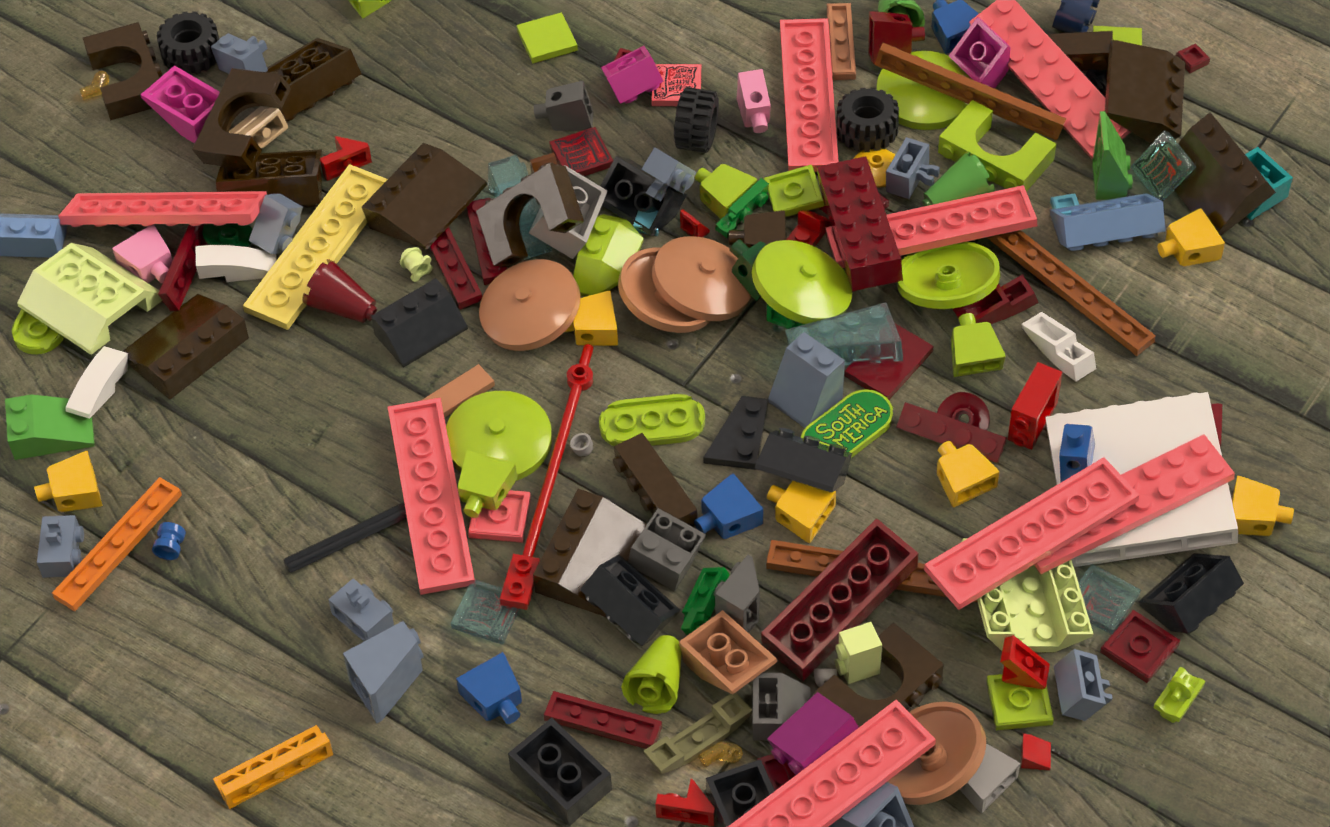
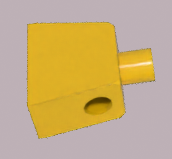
(1192, 240)
(595, 321)
(965, 473)
(71, 484)
(1258, 507)
(802, 508)

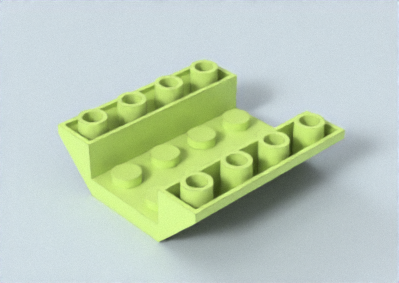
(84, 293)
(1037, 609)

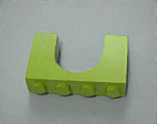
(1007, 171)

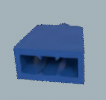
(951, 22)
(1076, 445)
(729, 509)
(492, 689)

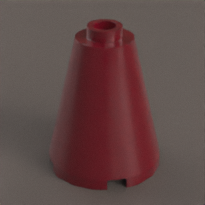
(338, 294)

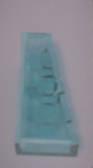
(506, 174)
(856, 335)

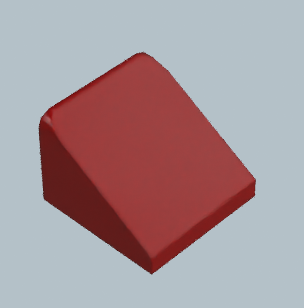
(692, 225)
(1035, 753)

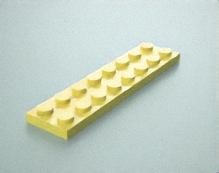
(322, 237)

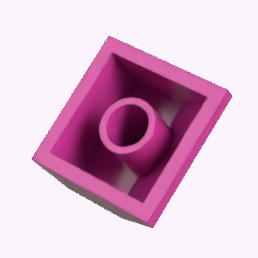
(982, 54)
(632, 75)

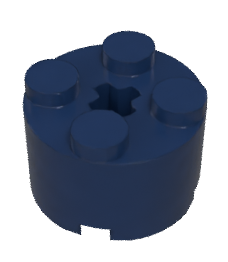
(1075, 15)

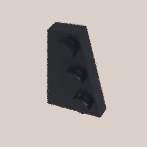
(741, 435)

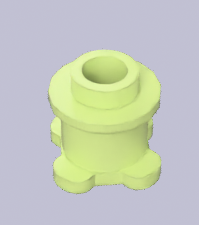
(415, 262)

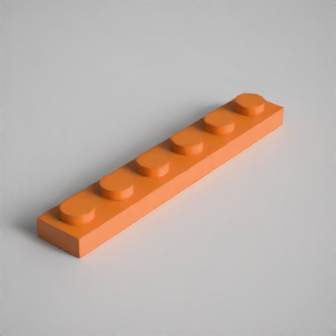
(116, 544)

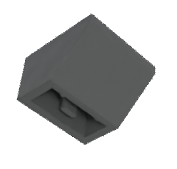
(666, 549)
(740, 594)
(775, 701)

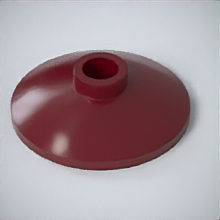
(966, 403)

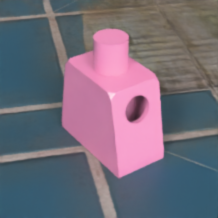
(756, 106)
(144, 255)

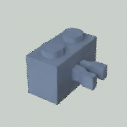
(239, 54)
(910, 168)
(667, 173)
(276, 223)
(59, 545)
(360, 610)
(1080, 685)

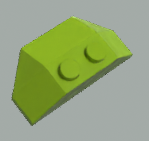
(605, 253)

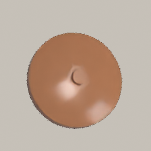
(698, 279)
(644, 300)
(529, 305)
(950, 761)

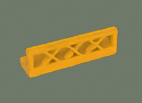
(276, 770)

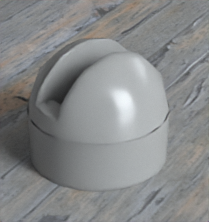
(578, 446)
(822, 675)

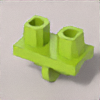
(1178, 695)

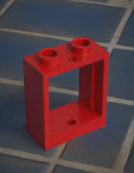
(1034, 405)

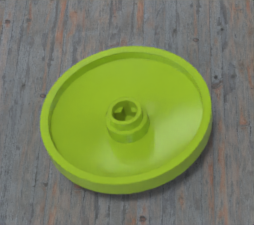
(920, 105)
(949, 275)
(801, 281)
(501, 427)

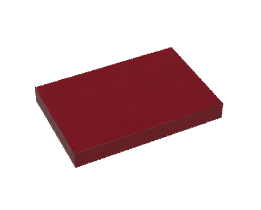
(889, 374)

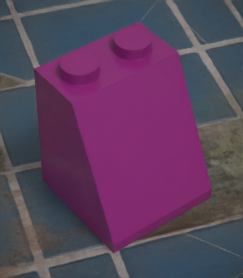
(811, 733)

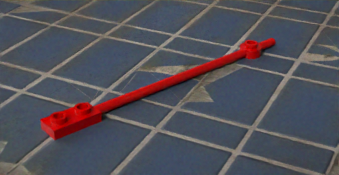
(519, 578)

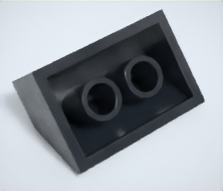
(627, 195)
(418, 322)
(804, 460)
(1192, 592)
(629, 600)

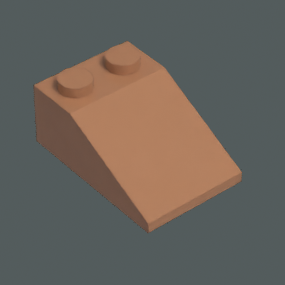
(725, 654)

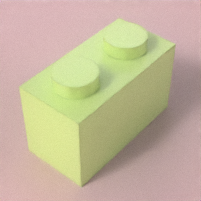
(858, 653)

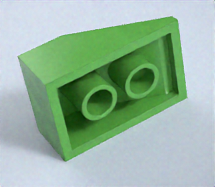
(1110, 162)
(43, 427)

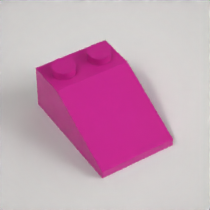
(181, 101)

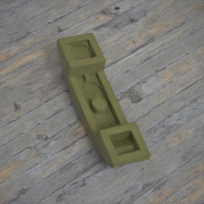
(688, 744)

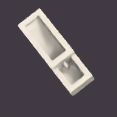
(233, 262)
(1060, 346)
(98, 382)

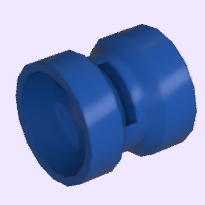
(168, 543)

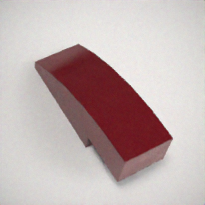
(1001, 302)

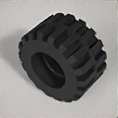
(187, 42)
(696, 119)
(867, 119)

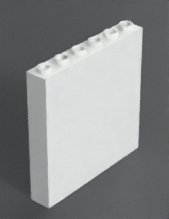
(1135, 435)

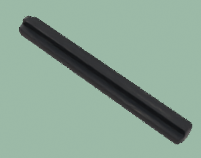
(345, 538)

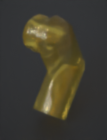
(100, 79)
(721, 751)

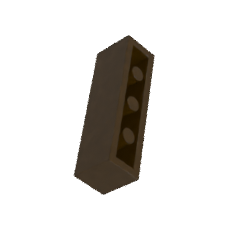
(1085, 49)
(652, 479)

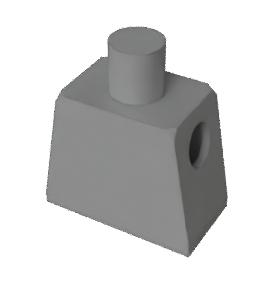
(991, 778)

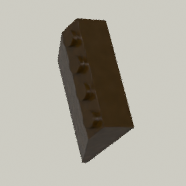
(314, 74)
(1145, 90)
(285, 173)
(1224, 178)
(422, 197)
(187, 344)
(586, 537)

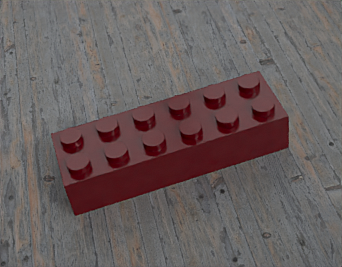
(859, 224)
(839, 599)

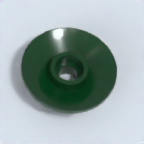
(227, 234)

